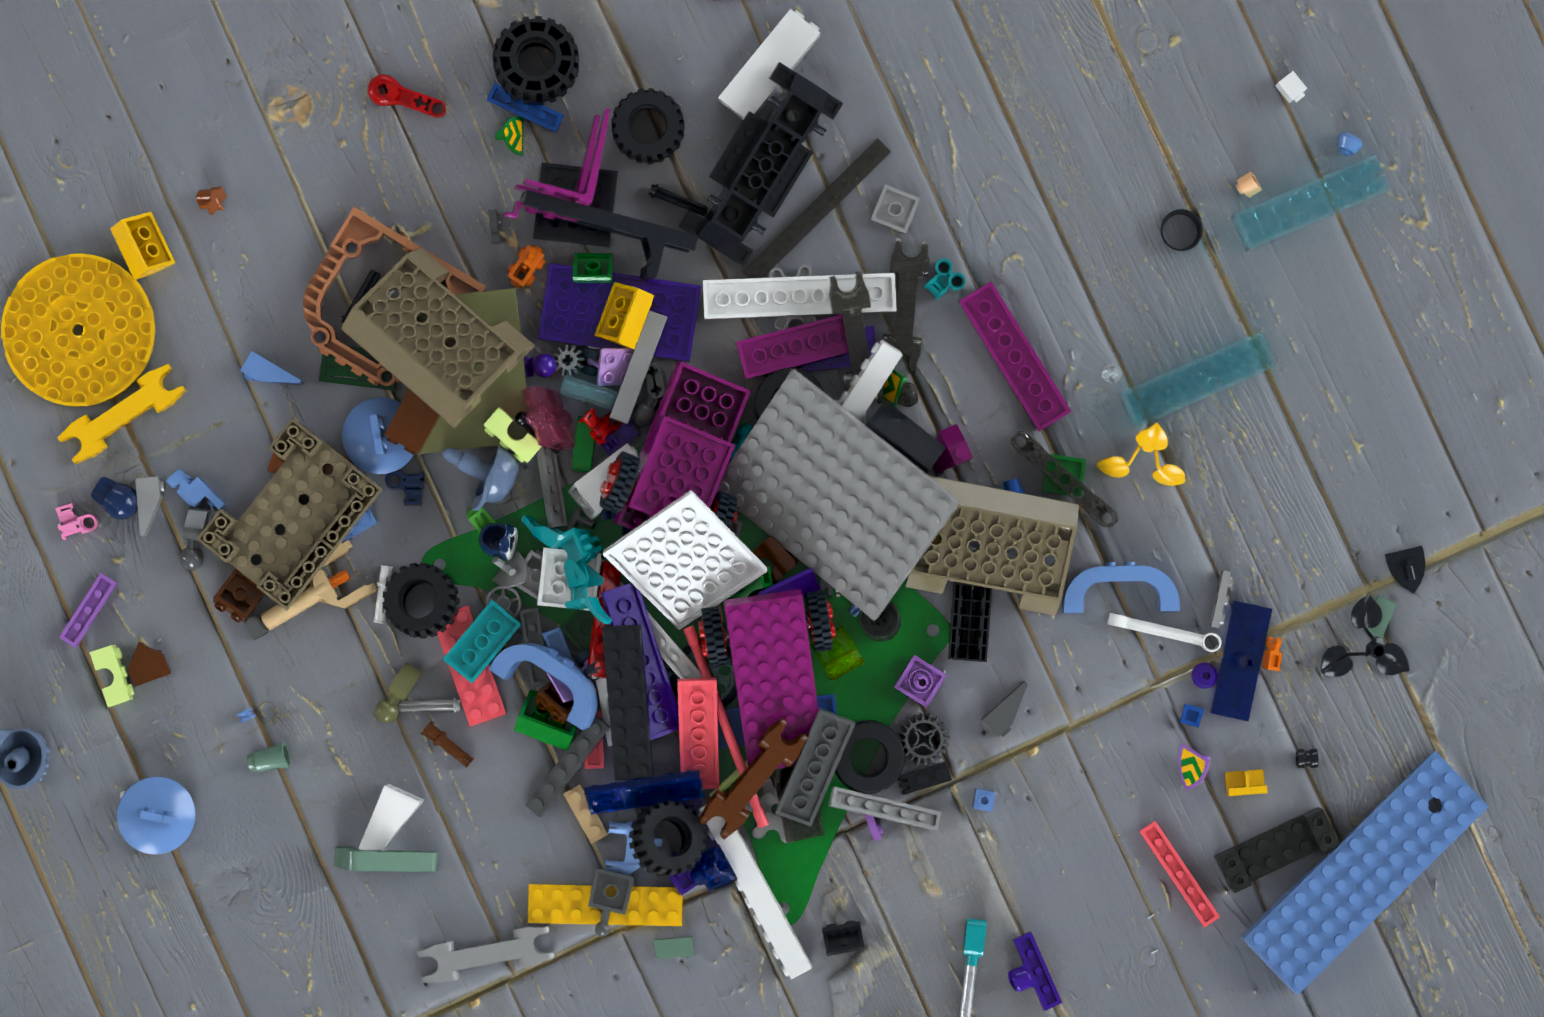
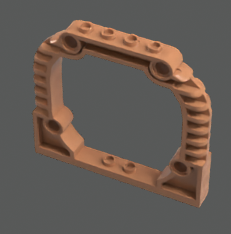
(361, 230)

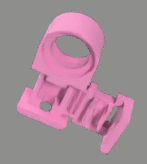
(70, 521)

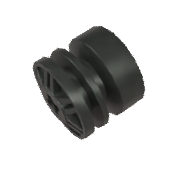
(884, 631)

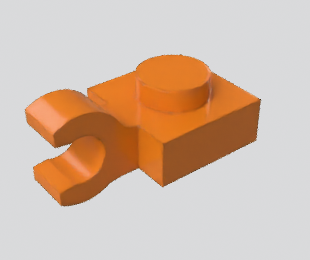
(1272, 656)

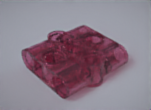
(548, 418)

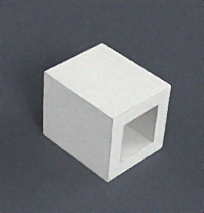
(1291, 87)

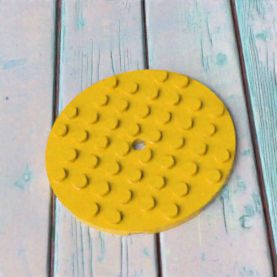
(42, 320)

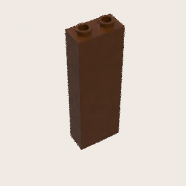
(413, 421)

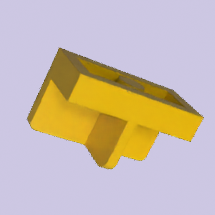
(1245, 782)

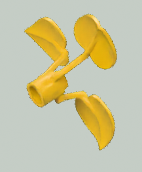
(1149, 439)

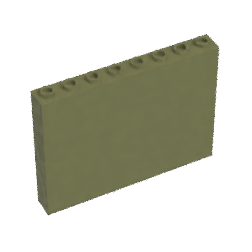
(505, 391)

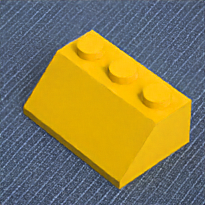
(142, 245)
(624, 315)

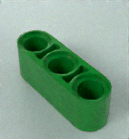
(583, 449)

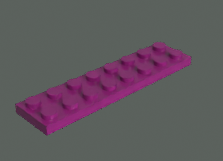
(1014, 356)

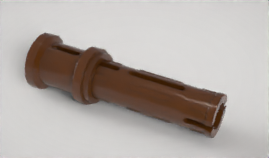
(439, 738)

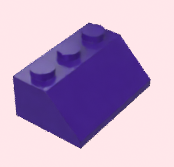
(805, 581)

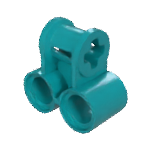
(942, 281)

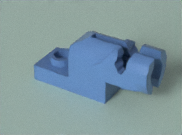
(194, 491)

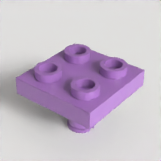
(920, 680)

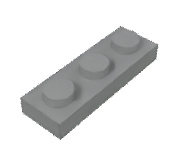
(1221, 599)

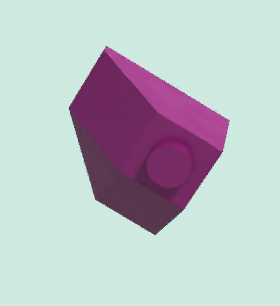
(956, 449)

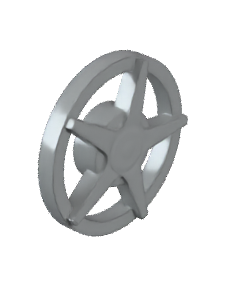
(504, 601)

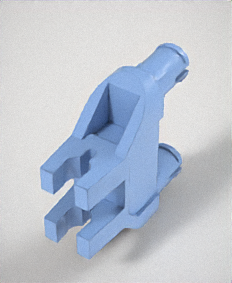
(630, 864)

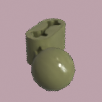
(387, 710)

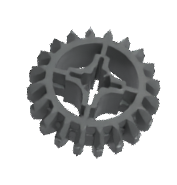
(934, 752)

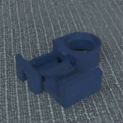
(411, 483)

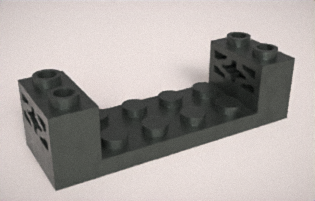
(1276, 849)

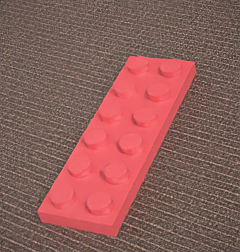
(481, 698)
(699, 728)

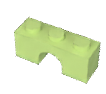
(498, 425)
(119, 690)

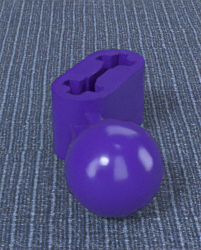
(543, 365)

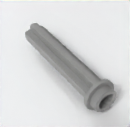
(433, 705)

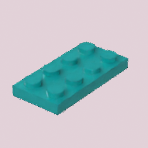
(481, 641)

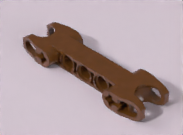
(732, 804)

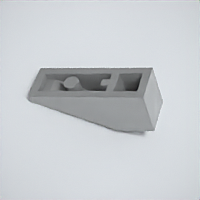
(149, 497)

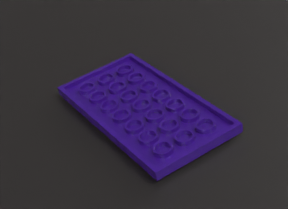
(574, 311)

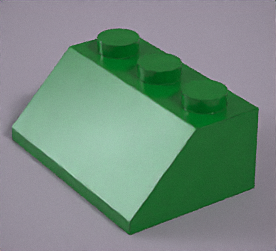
(541, 726)

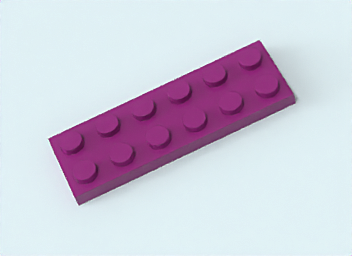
(792, 347)

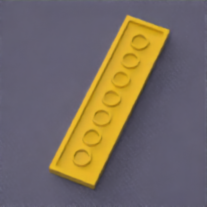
(570, 905)

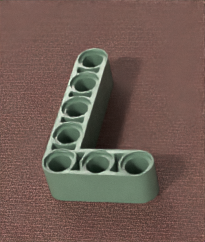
(385, 860)

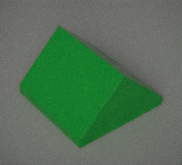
(593, 268)

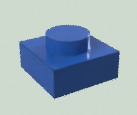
(1191, 715)

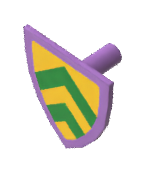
(1192, 766)

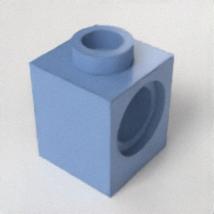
(983, 799)

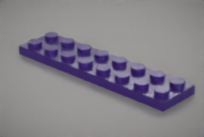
(627, 607)

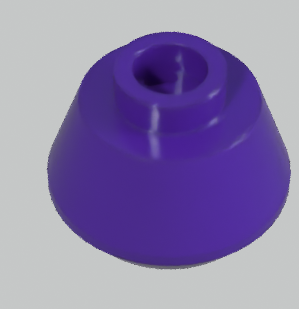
(1204, 668)

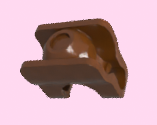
(781, 558)

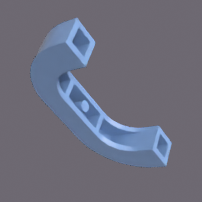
(1166, 591)
(563, 669)

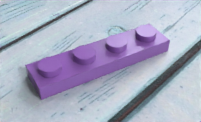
(88, 610)

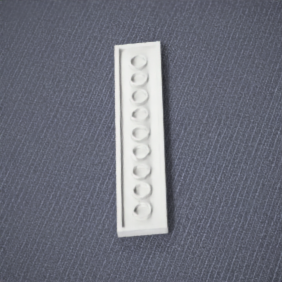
(790, 295)

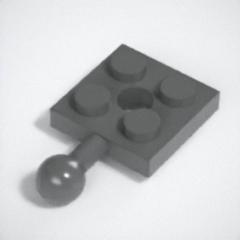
(600, 900)

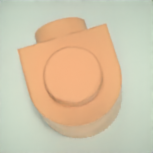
(1248, 185)

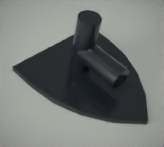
(1407, 567)

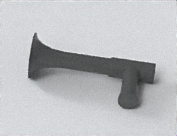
(577, 518)

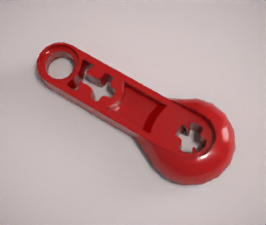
(400, 96)

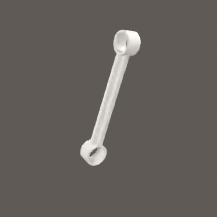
(1162, 631)

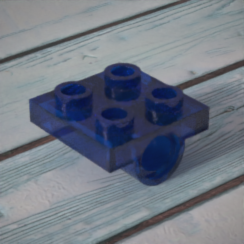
(713, 869)

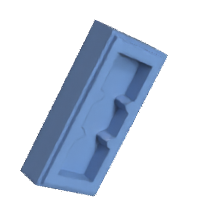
(555, 639)

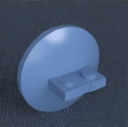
(365, 437)
(155, 815)

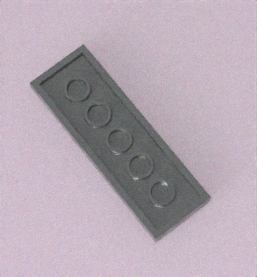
(815, 767)

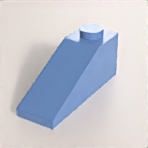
(265, 371)

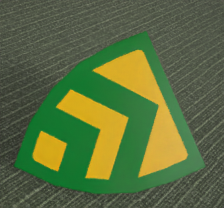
(512, 134)
(893, 386)

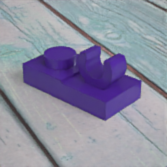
(619, 438)

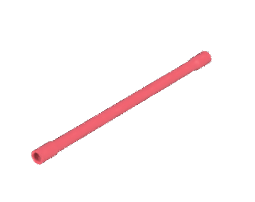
(693, 641)

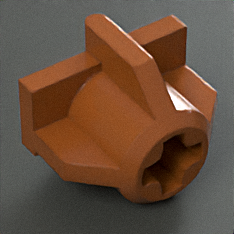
(211, 199)

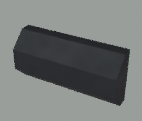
(970, 622)

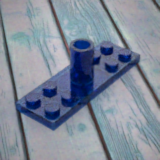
(1236, 683)
(644, 792)

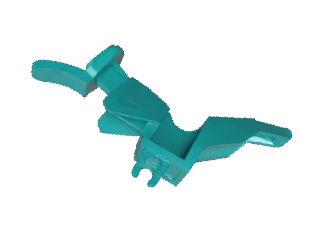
(578, 573)

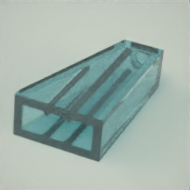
(588, 392)

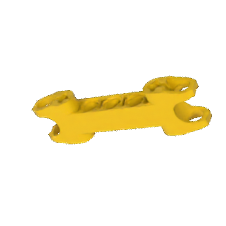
(94, 432)

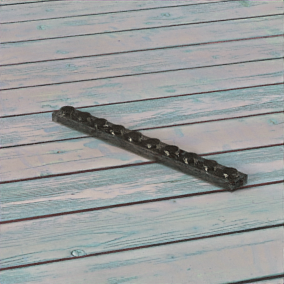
(817, 210)

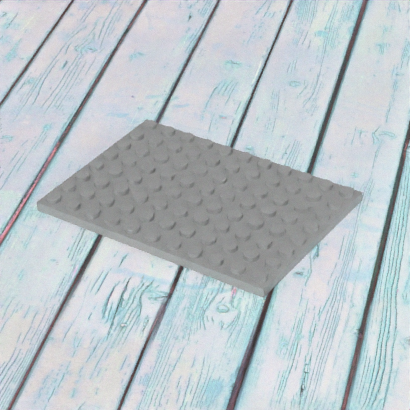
(836, 494)

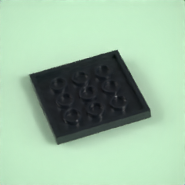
(569, 232)

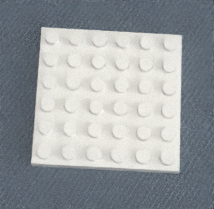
(684, 560)

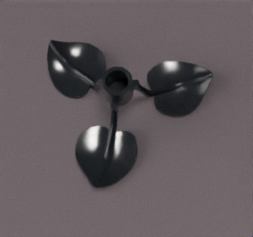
(1389, 657)

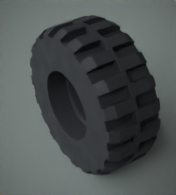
(536, 87)

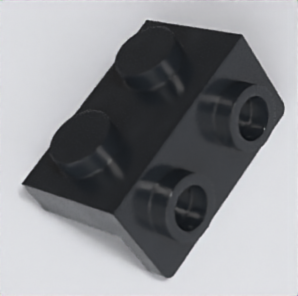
(843, 938)

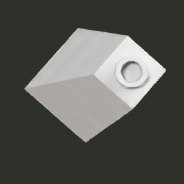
(587, 489)
(389, 816)

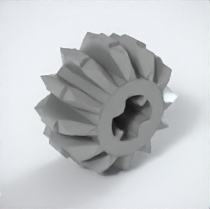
(572, 367)

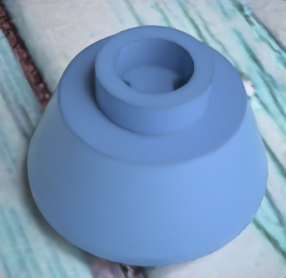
(1348, 144)

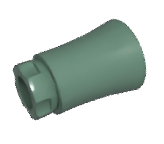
(269, 758)

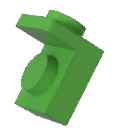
(479, 518)

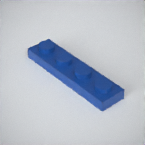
(535, 113)

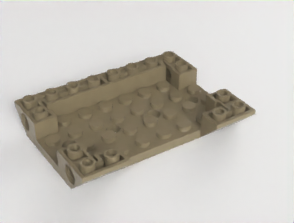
(418, 350)
(1001, 522)
(311, 529)

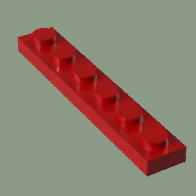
(611, 580)

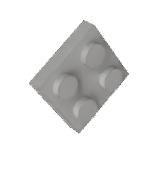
(895, 209)

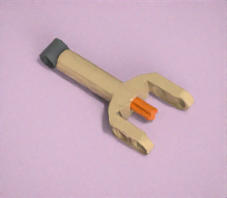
(320, 590)

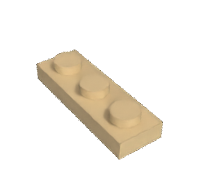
(590, 823)

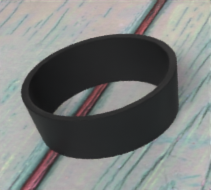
(1194, 217)

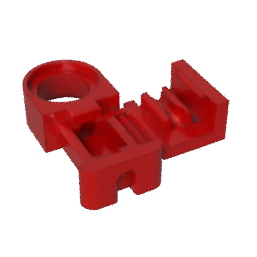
(600, 425)

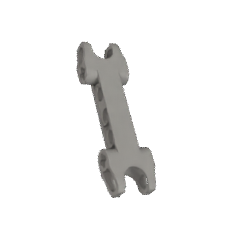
(452, 960)

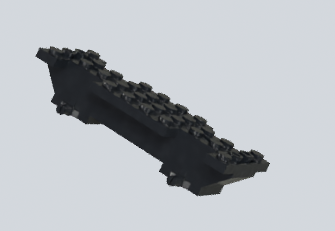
(762, 164)

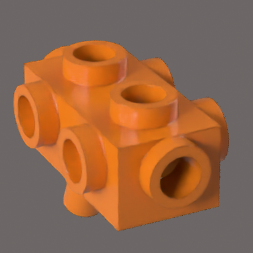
(529, 261)

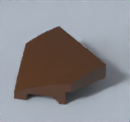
(147, 665)

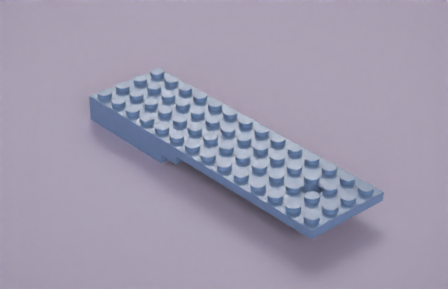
(1363, 874)

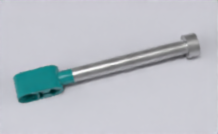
(973, 948)

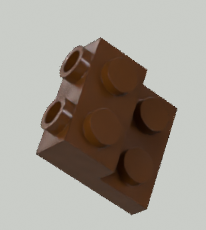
(238, 597)
(549, 699)

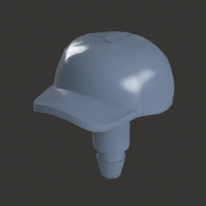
(495, 477)
(22, 757)

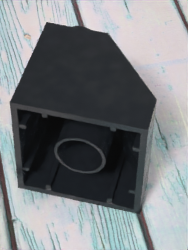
(905, 436)

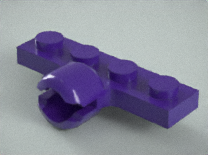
(1033, 972)

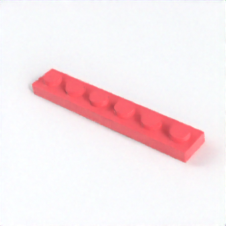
(1179, 874)

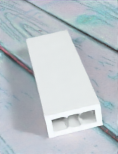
(784, 44)

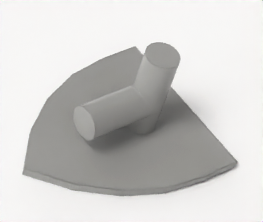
(511, 572)

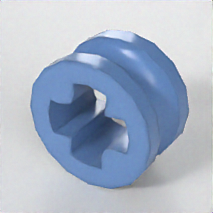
(246, 715)

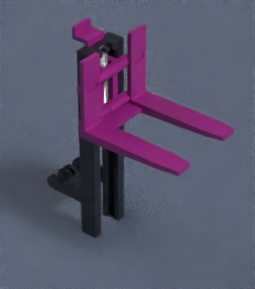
(576, 210)

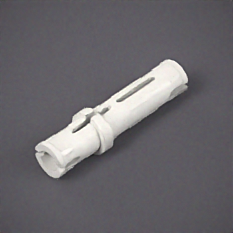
(385, 575)

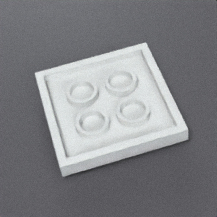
(553, 584)

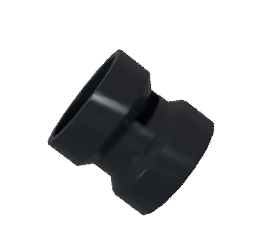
(1307, 758)

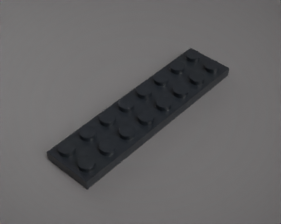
(628, 702)

